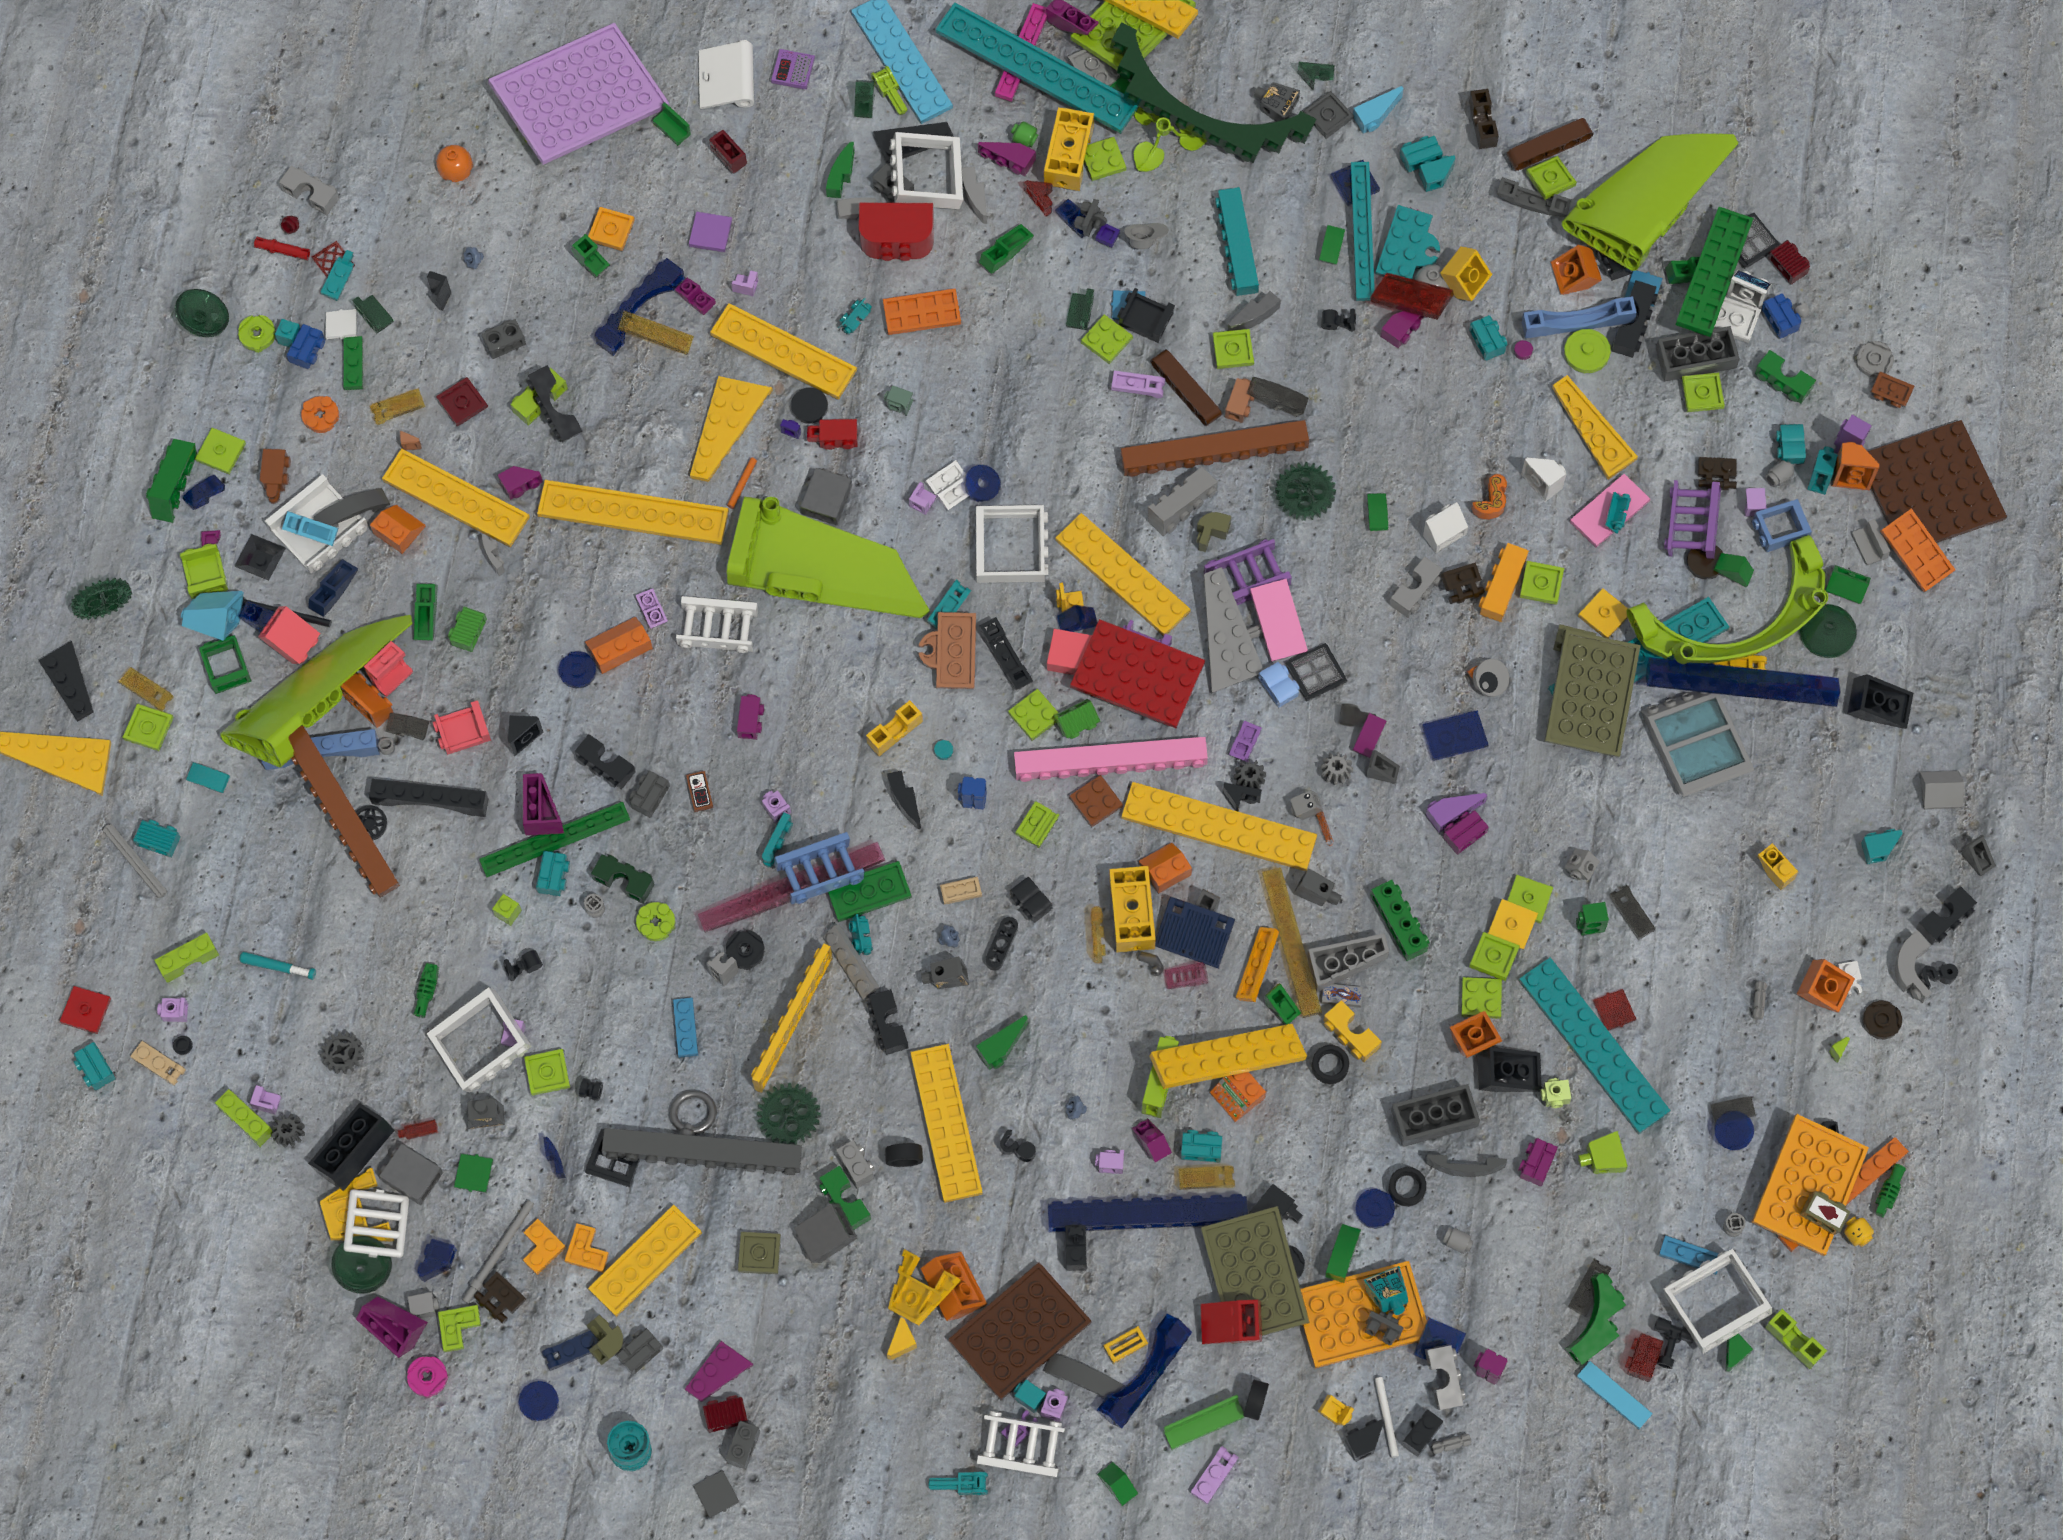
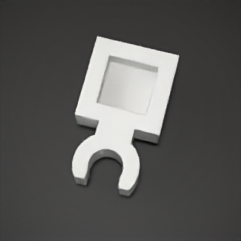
(1852, 969)

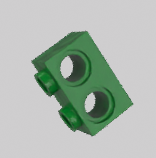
(1592, 918)

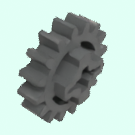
(351, 1047)

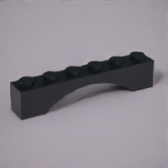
(403, 793)

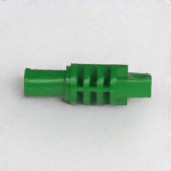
(426, 989)
(1890, 1190)

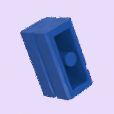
(1781, 315)
(305, 346)
(972, 792)

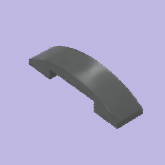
(1533, 200)
(353, 506)
(1440, 1163)
(1082, 1376)

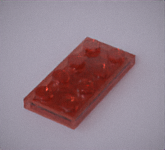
(1412, 296)

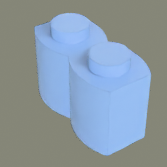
(1278, 684)

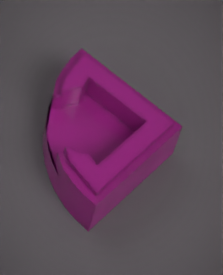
(210, 537)

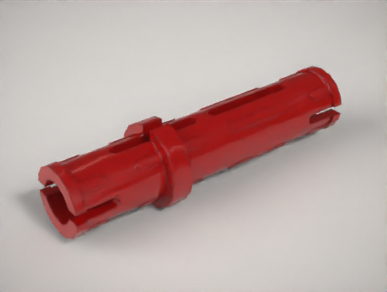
(282, 248)

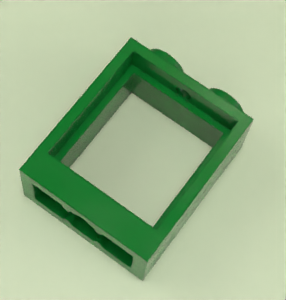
(233, 679)

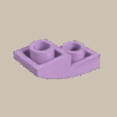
(651, 608)

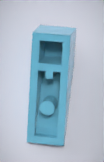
(1373, 113)

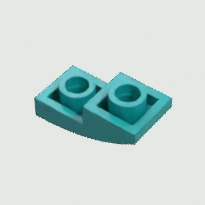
(208, 777)

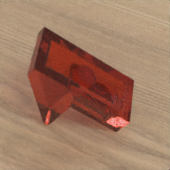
(1038, 193)

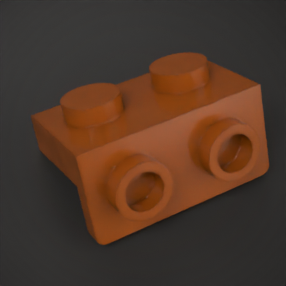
(1892, 389)

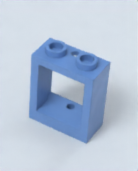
(1799, 520)

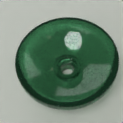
(201, 313)
(1828, 641)
(345, 1266)

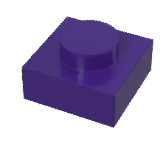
(1107, 235)
(790, 428)

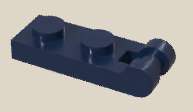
(570, 1350)

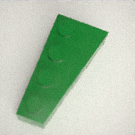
(171, 479)

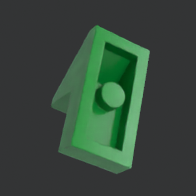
(1282, 1004)

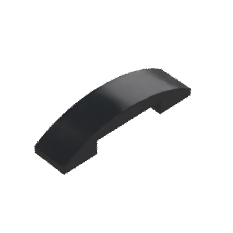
(1005, 654)

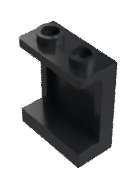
(1145, 316)

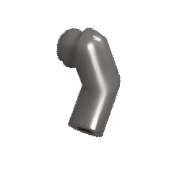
(1154, 961)

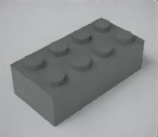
(1697, 353)
(1435, 1115)

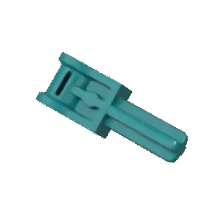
(965, 1483)

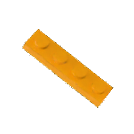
(1257, 964)

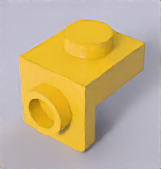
(1336, 1411)

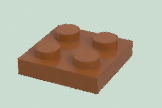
(1096, 801)

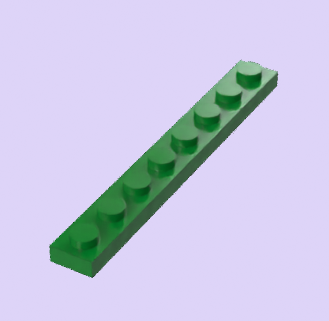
(537, 845)

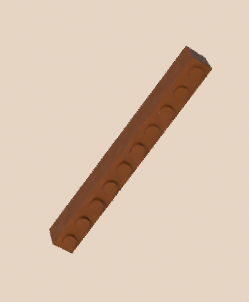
(1214, 448)
(342, 814)

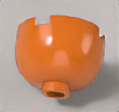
(454, 163)

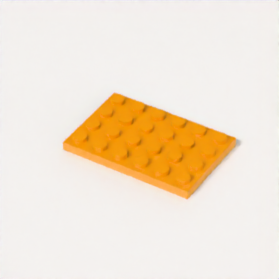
(1808, 1163)
(1340, 1316)

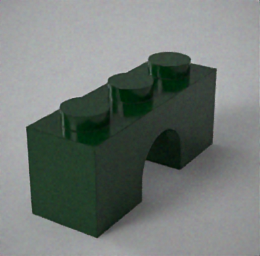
(609, 869)

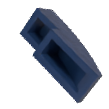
(332, 588)

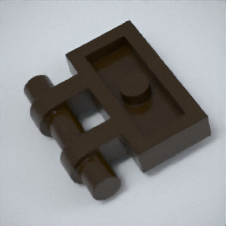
(1717, 468)
(1460, 577)
(504, 1292)

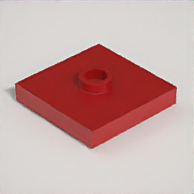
(85, 1010)

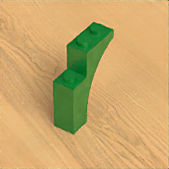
(1599, 1330)

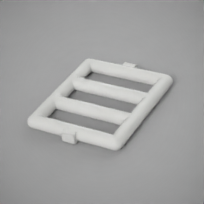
(351, 1229)

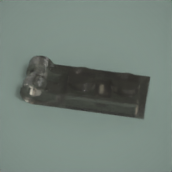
(1632, 912)
(1584, 1295)

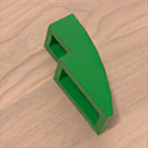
(840, 172)
(1005, 248)
(1681, 271)
(425, 611)
(1342, 1253)

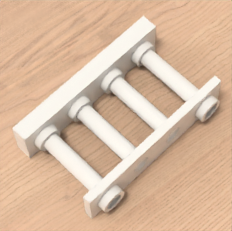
(710, 607)
(1028, 1463)

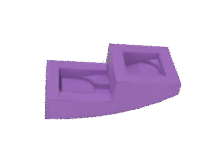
(1245, 741)

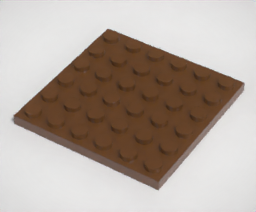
(1939, 480)

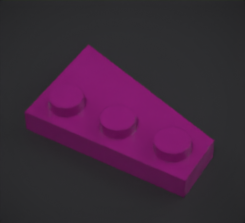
(718, 1370)

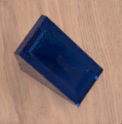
(1077, 618)

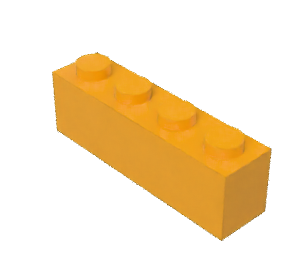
(1504, 582)

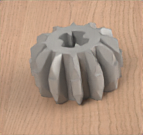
(1329, 768)

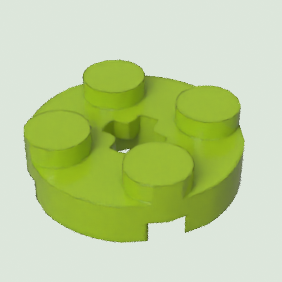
(257, 323)
(659, 911)

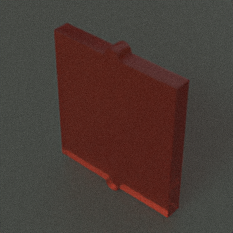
(1614, 1010)

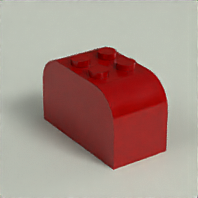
(896, 230)

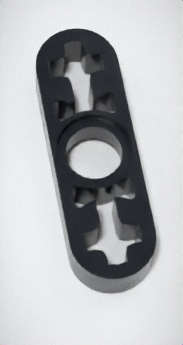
(1002, 929)

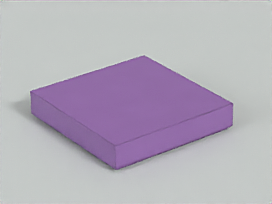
(710, 231)

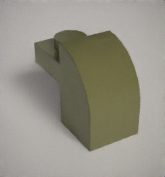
(1212, 524)
(609, 1339)

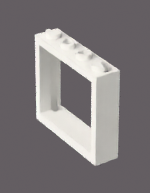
(939, 200)
(1018, 511)
(461, 1016)
(1733, 1328)

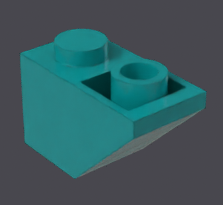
(1435, 173)
(1879, 846)

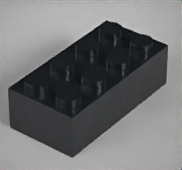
(351, 1146)

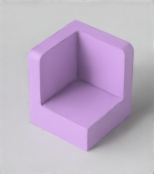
(746, 284)
(921, 499)
(1755, 501)
(507, 1038)
(264, 1100)

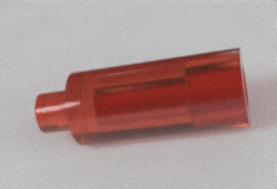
(419, 1129)

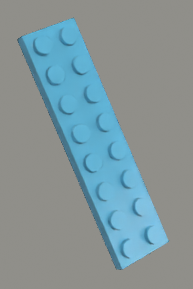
(903, 58)

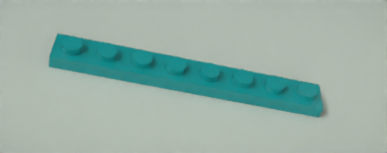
(1362, 230)

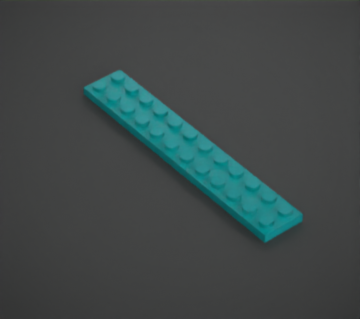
(1036, 67)

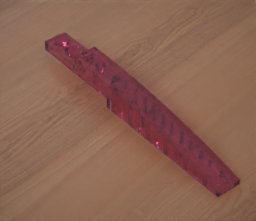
(779, 892)

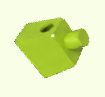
(1605, 1155)

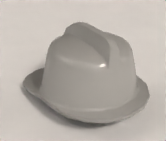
(1145, 235)

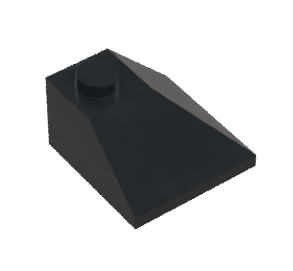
(260, 557)

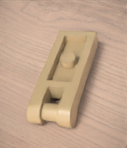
(157, 1063)

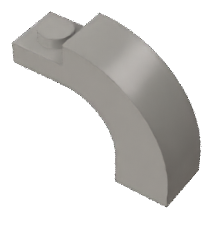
(1905, 972)

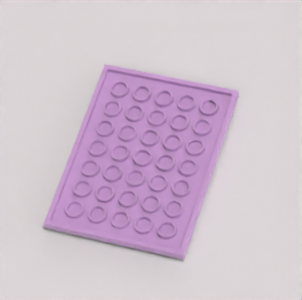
(578, 93)

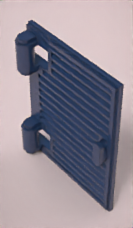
(1194, 932)

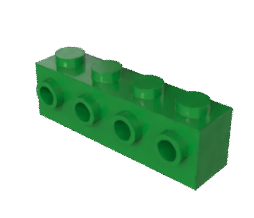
(1399, 920)

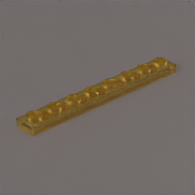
(1291, 943)

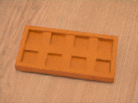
(922, 311)
(1917, 550)

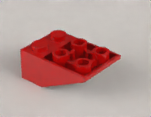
(1231, 1322)

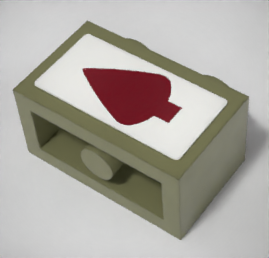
(1825, 1212)

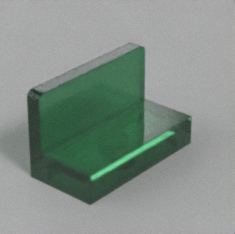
(1080, 310)
(373, 313)

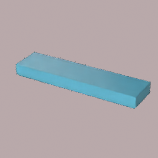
(1614, 1395)

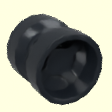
(591, 1089)

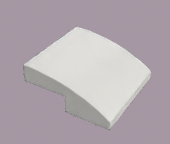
(948, 485)

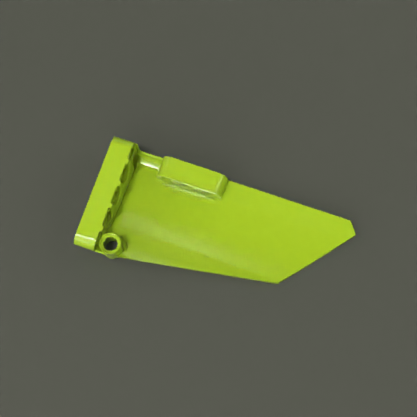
(1647, 196)
(308, 693)

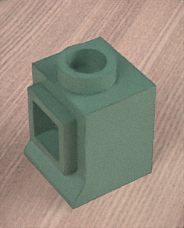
(899, 399)

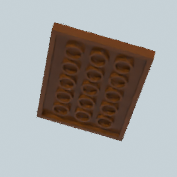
(1019, 1331)

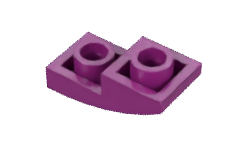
(695, 296)
(1369, 735)

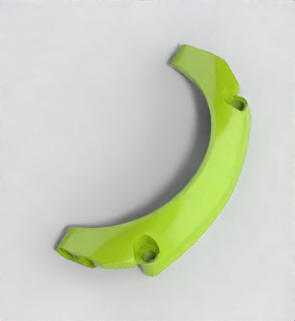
(1799, 608)

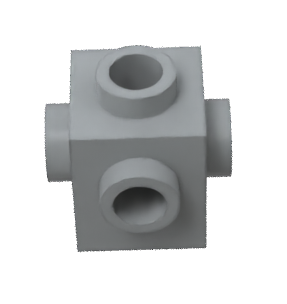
(1582, 864)

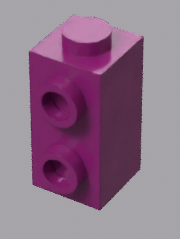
(749, 717)

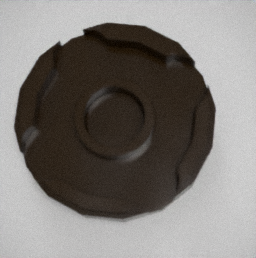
(1702, 566)
(1882, 1020)

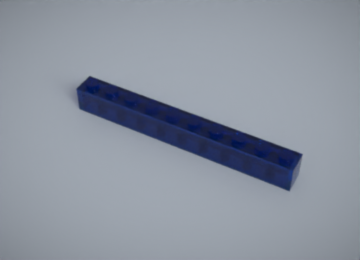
(1743, 682)
(1146, 1213)

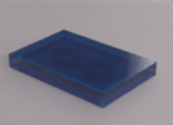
(1455, 735)

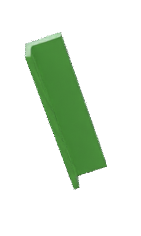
(1203, 1422)

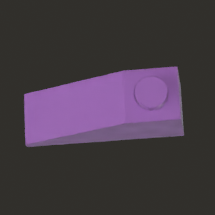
(1451, 809)

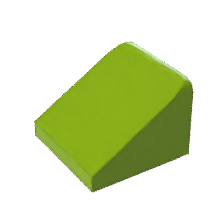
(1838, 1048)

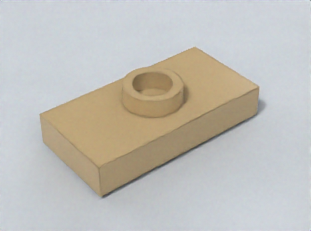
(961, 890)

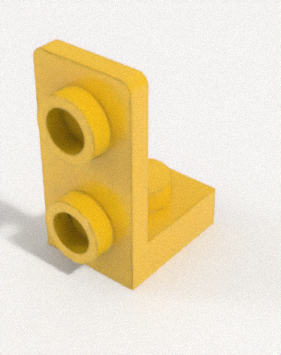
(1067, 600)

